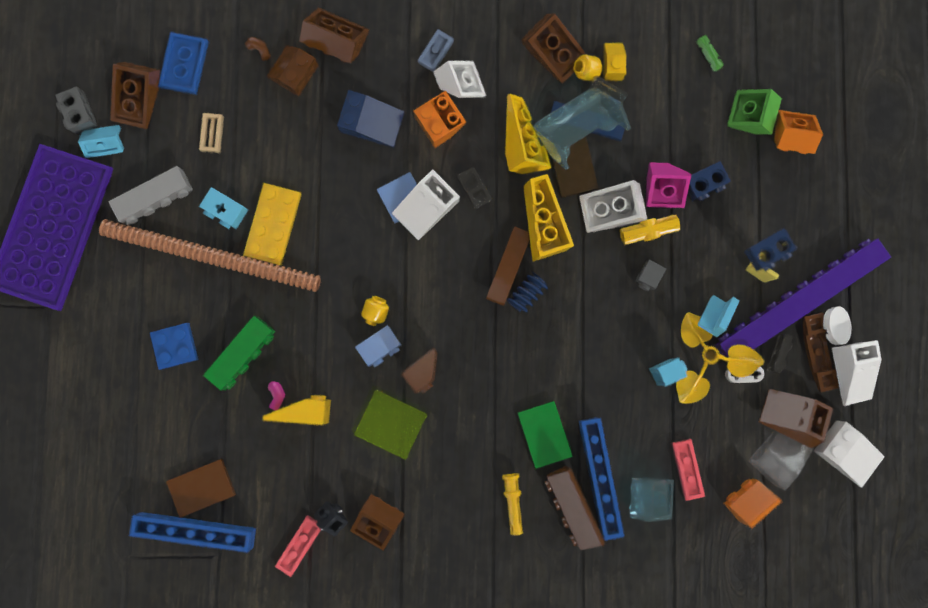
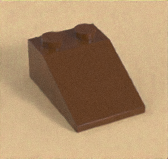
(553, 46)
(133, 93)

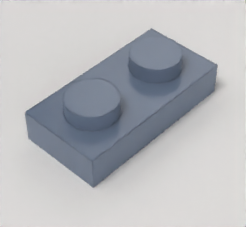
(435, 50)

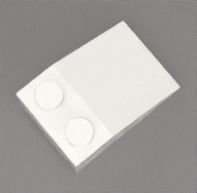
(613, 207)
(849, 452)

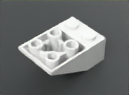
(426, 205)
(857, 370)

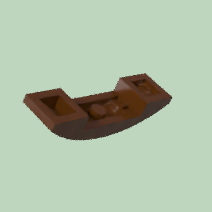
(818, 353)

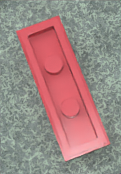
(688, 469)
(298, 546)

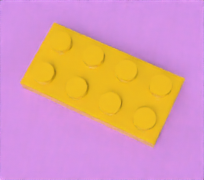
(272, 224)

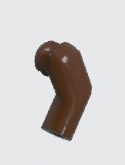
(254, 43)

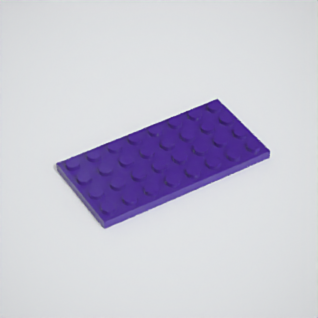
(51, 226)

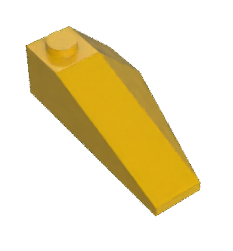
(522, 146)

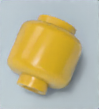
(587, 67)
(375, 310)

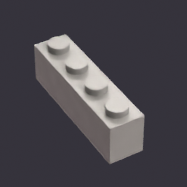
(150, 196)

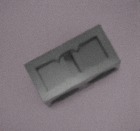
(79, 108)

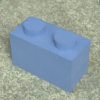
(378, 346)

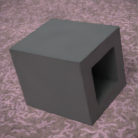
(650, 275)

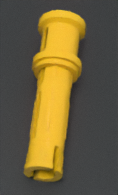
(512, 494)

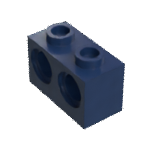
(704, 178)
(769, 248)

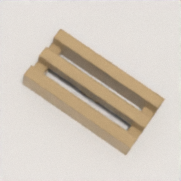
(210, 148)

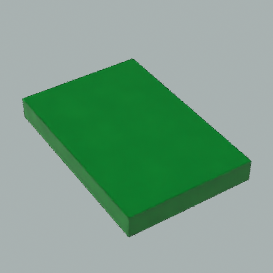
(544, 434)

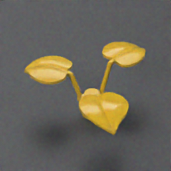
(742, 361)

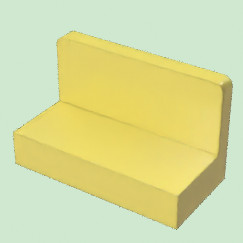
(764, 276)

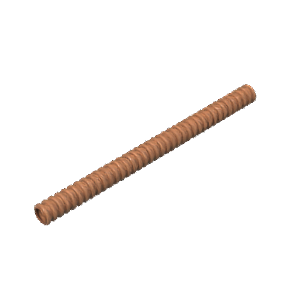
(201, 253)

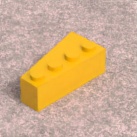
(545, 219)

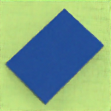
(183, 63)

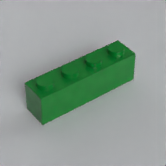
(239, 353)

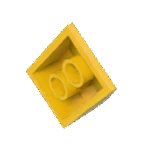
(308, 411)

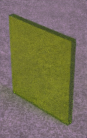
(390, 424)

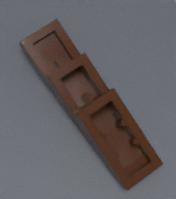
(508, 266)

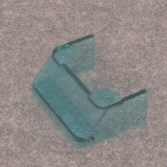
(577, 119)

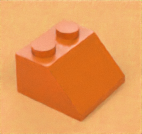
(797, 132)
(751, 502)

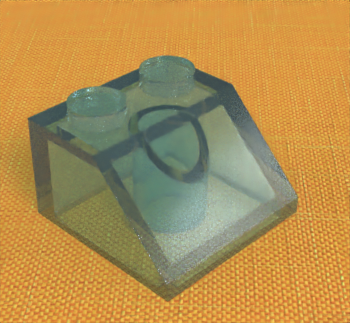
(651, 499)

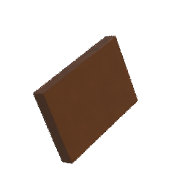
(201, 488)

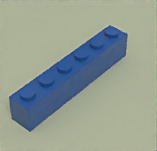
(601, 478)
(193, 532)

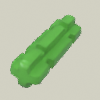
(710, 53)

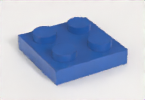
(174, 346)

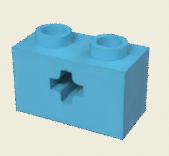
(215, 200)
(668, 372)

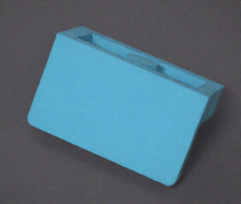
(101, 141)
(717, 315)

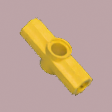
(650, 229)

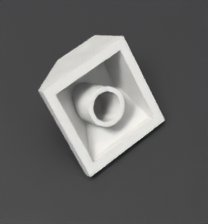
(459, 79)

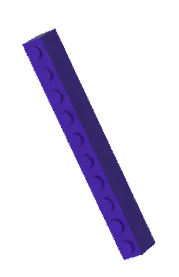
(806, 298)

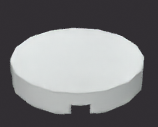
(838, 325)

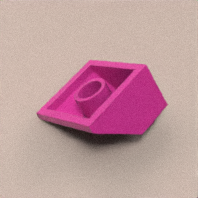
(666, 186)

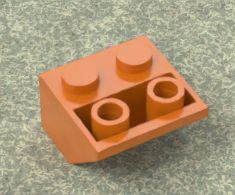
(439, 118)

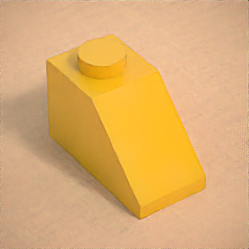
(614, 61)

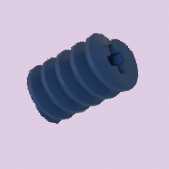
(527, 293)

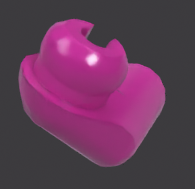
(277, 393)

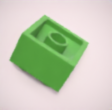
(755, 111)

